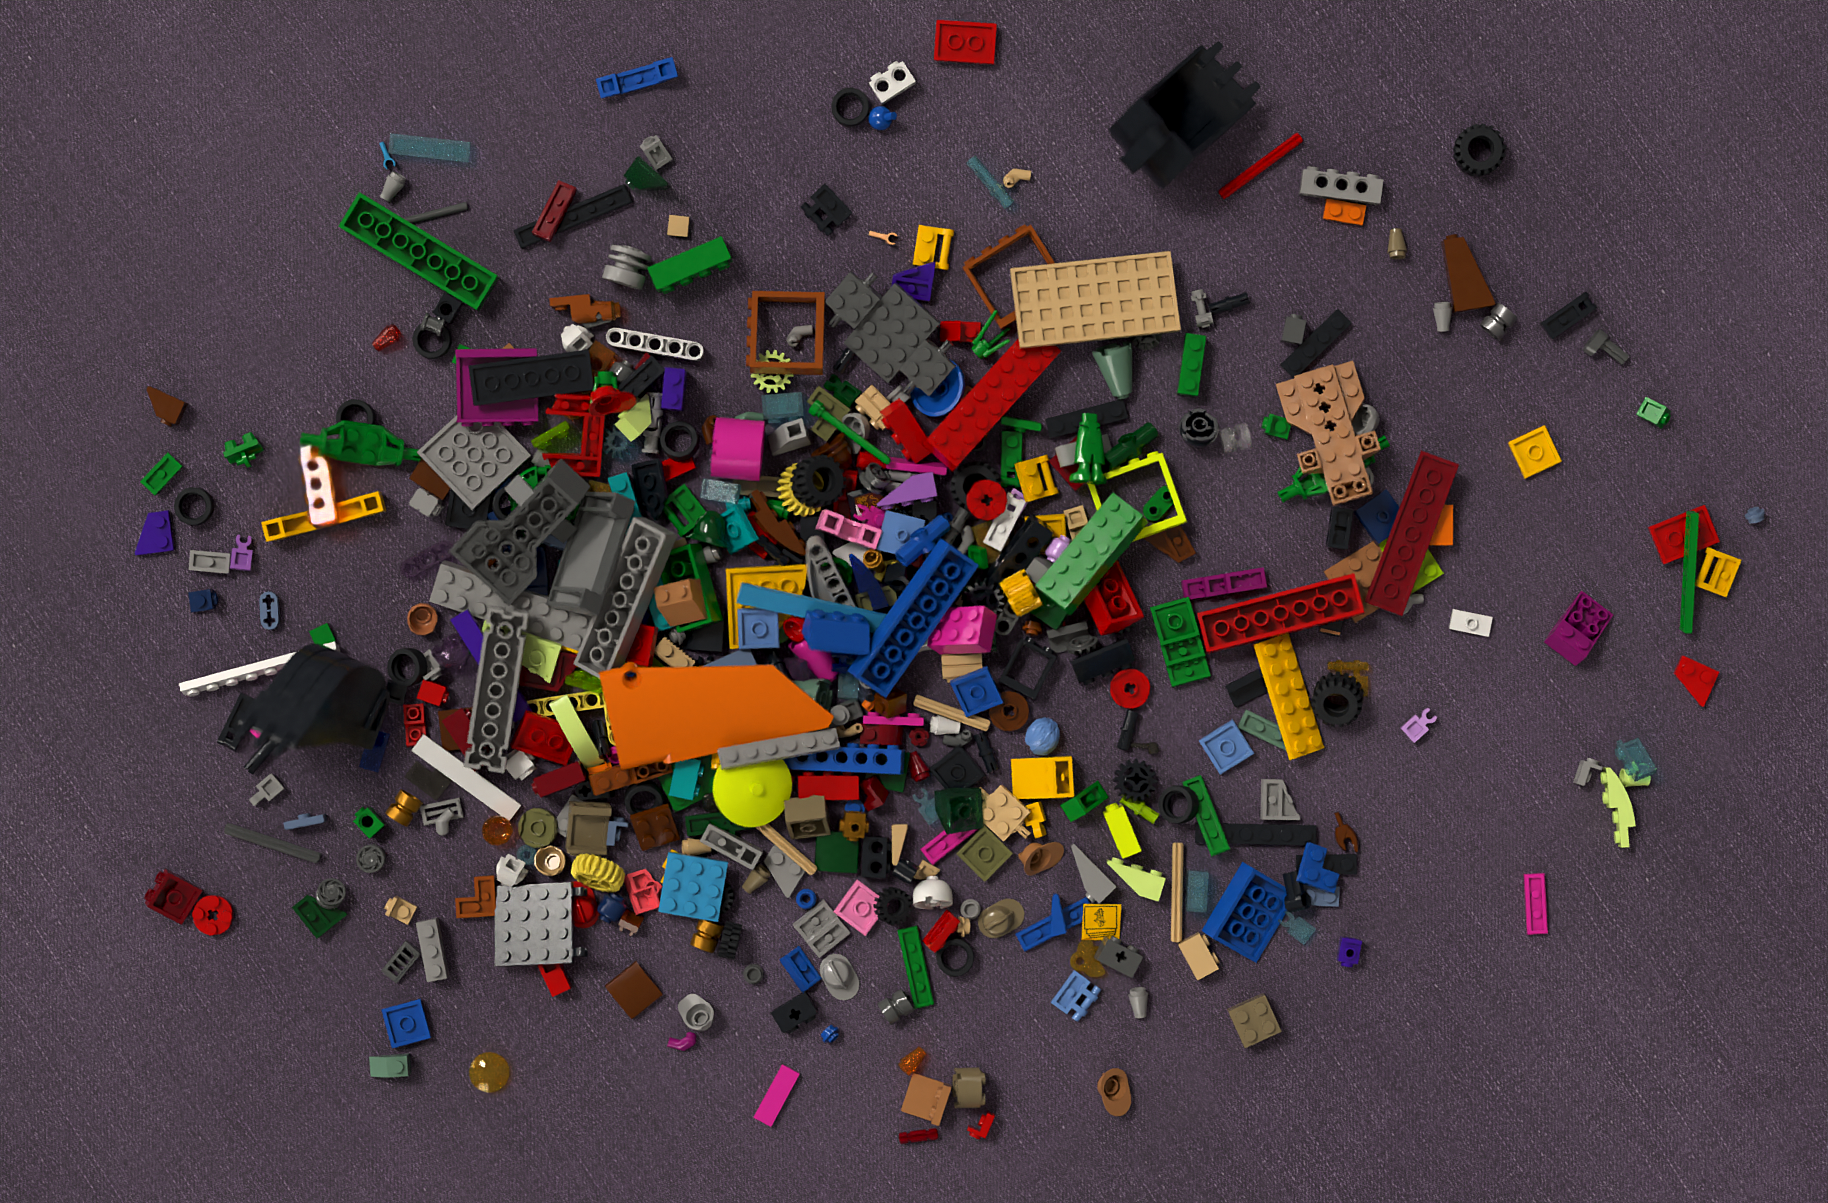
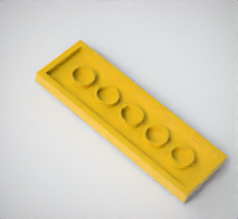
(1288, 696)

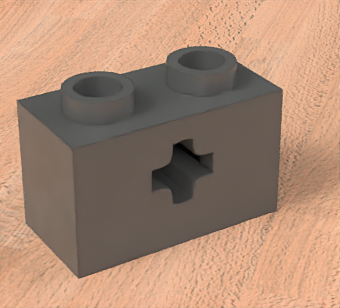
(1127, 964)

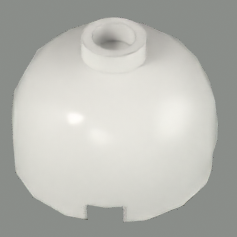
(932, 893)

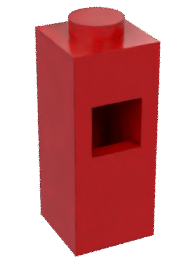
(555, 978)

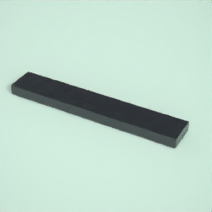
(579, 214)

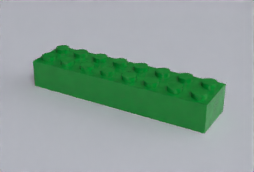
(419, 251)

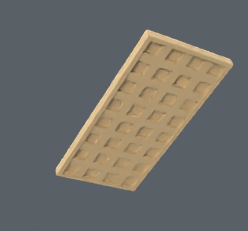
(1095, 299)

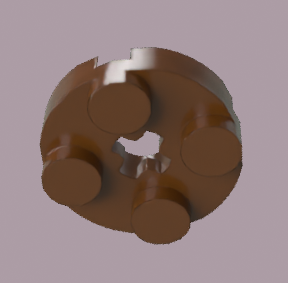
(1020, 710)

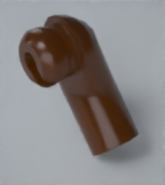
(708, 429)

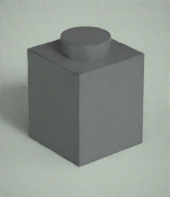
(1293, 329)

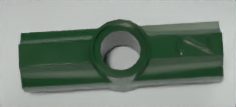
(1130, 446)

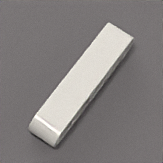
(646, 338)

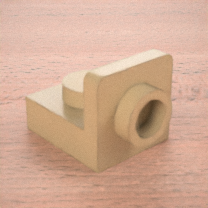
(400, 909)

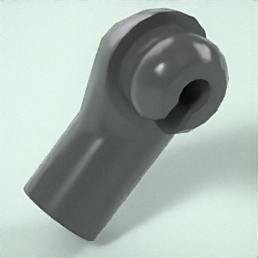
(963, 737)

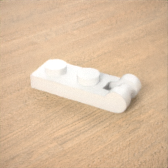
(1004, 523)

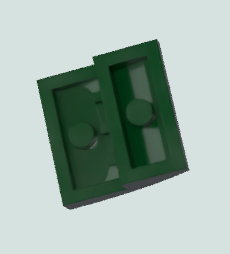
(836, 853)

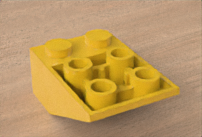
(1042, 777)

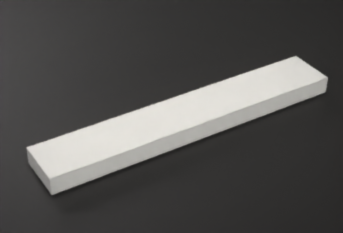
(466, 777)

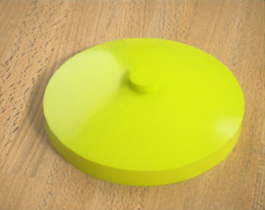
(753, 792)

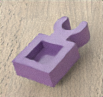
(240, 556)

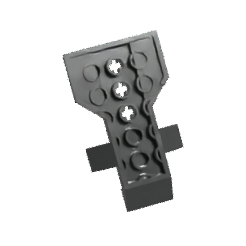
(539, 513)

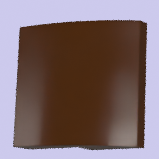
(633, 990)

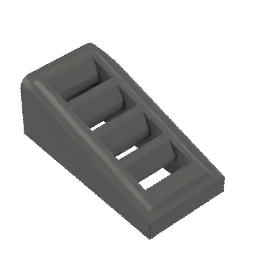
(413, 950)

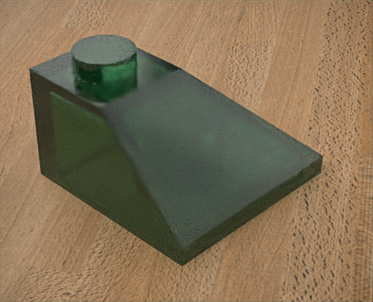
(644, 177)
(959, 809)

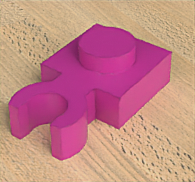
(872, 517)

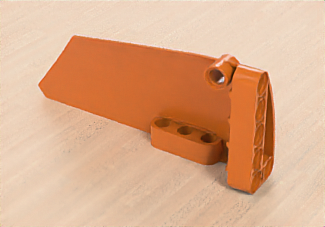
(696, 710)

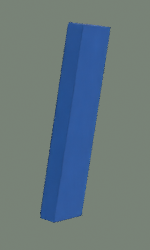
(1040, 931)

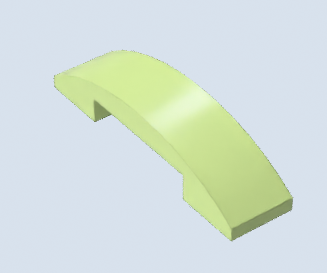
(575, 732)

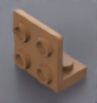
(926, 1098)

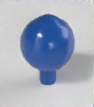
(881, 117)

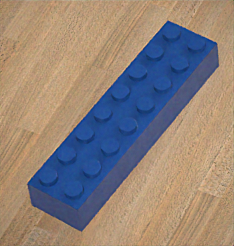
(913, 617)

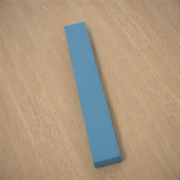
(798, 605)

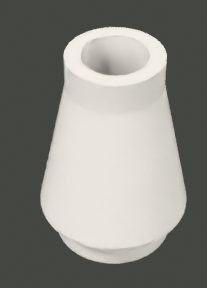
(942, 725)

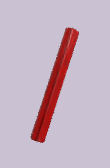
(1260, 165)

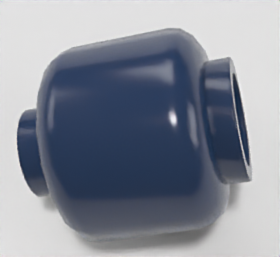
(611, 907)

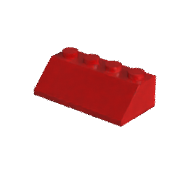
(1113, 602)

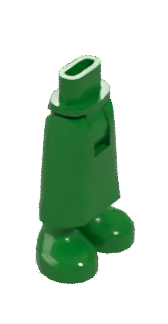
(1088, 452)

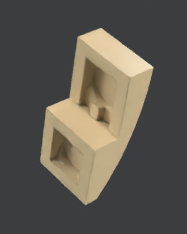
(1076, 520)

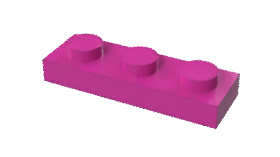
(875, 718)

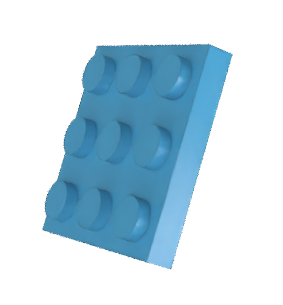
(693, 886)

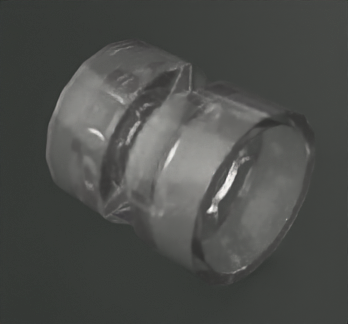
(1228, 440)

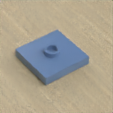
(897, 531)
(757, 628)
(1226, 746)

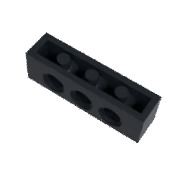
(1006, 560)

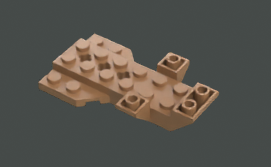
(1336, 452)

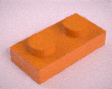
(1344, 212)

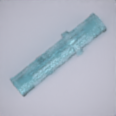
(990, 182)

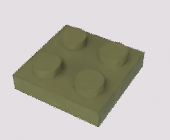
(984, 853)

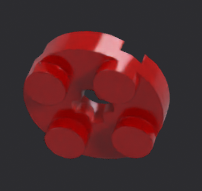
(995, 507)
(1141, 689)
(213, 903)

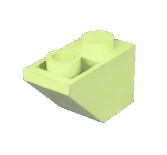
(635, 420)

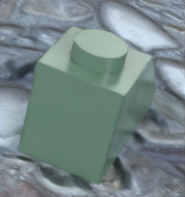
(390, 1065)

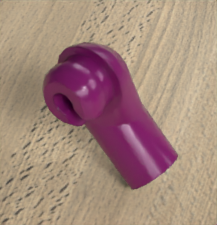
(684, 1043)

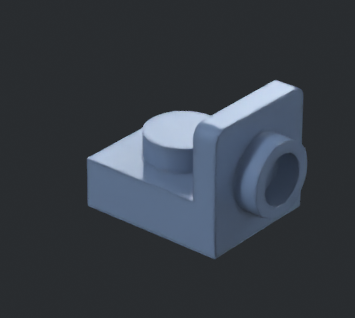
(614, 833)

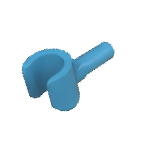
(386, 155)

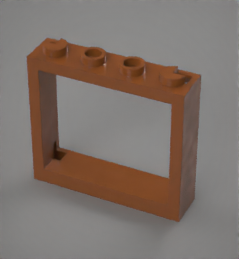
(989, 252)
(791, 368)

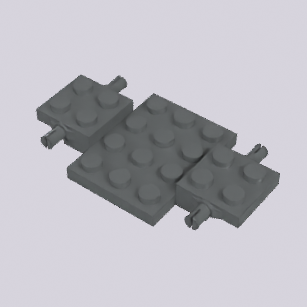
(891, 333)

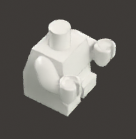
(576, 338)
(510, 870)

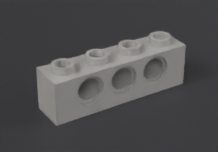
(1372, 182)

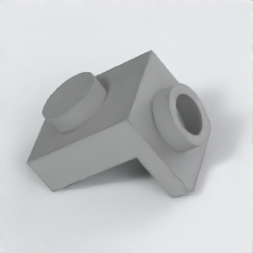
(434, 669)

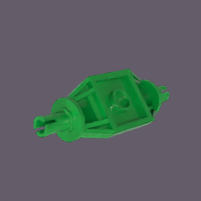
(360, 444)
(1315, 483)

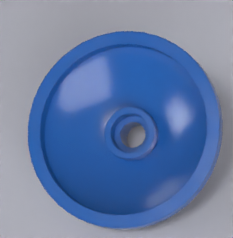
(941, 402)

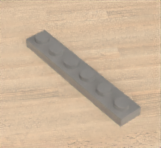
(778, 748)

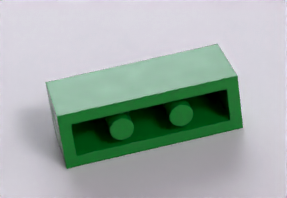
(1191, 364)

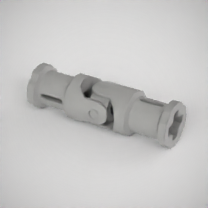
(652, 437)

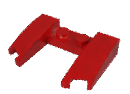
(589, 460)

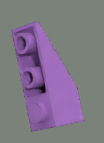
(915, 487)

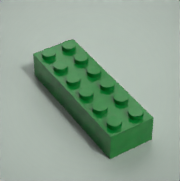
(1091, 553)

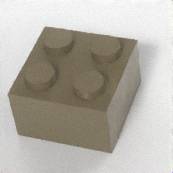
(807, 817)
(1254, 1020)

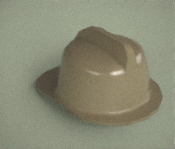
(1001, 918)

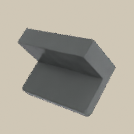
(1060, 638)

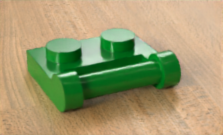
(687, 505)

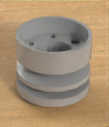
(626, 266)

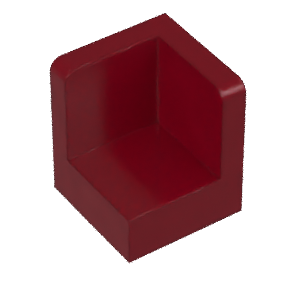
(875, 791)

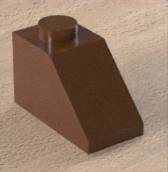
(166, 406)

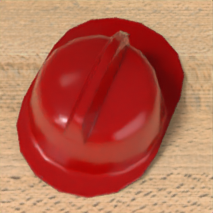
(610, 400)
(585, 908)

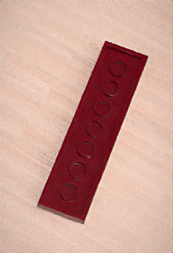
(1411, 533)

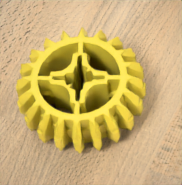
(788, 494)
(598, 873)

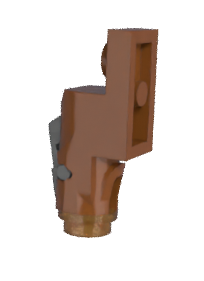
(585, 311)

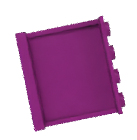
(505, 412)

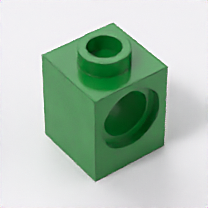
(378, 822)

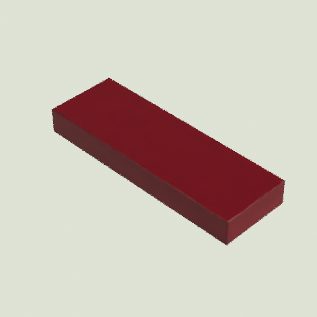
(554, 211)

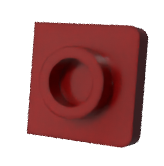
(985, 1123)

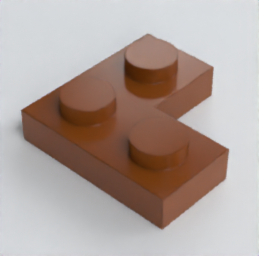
(482, 903)

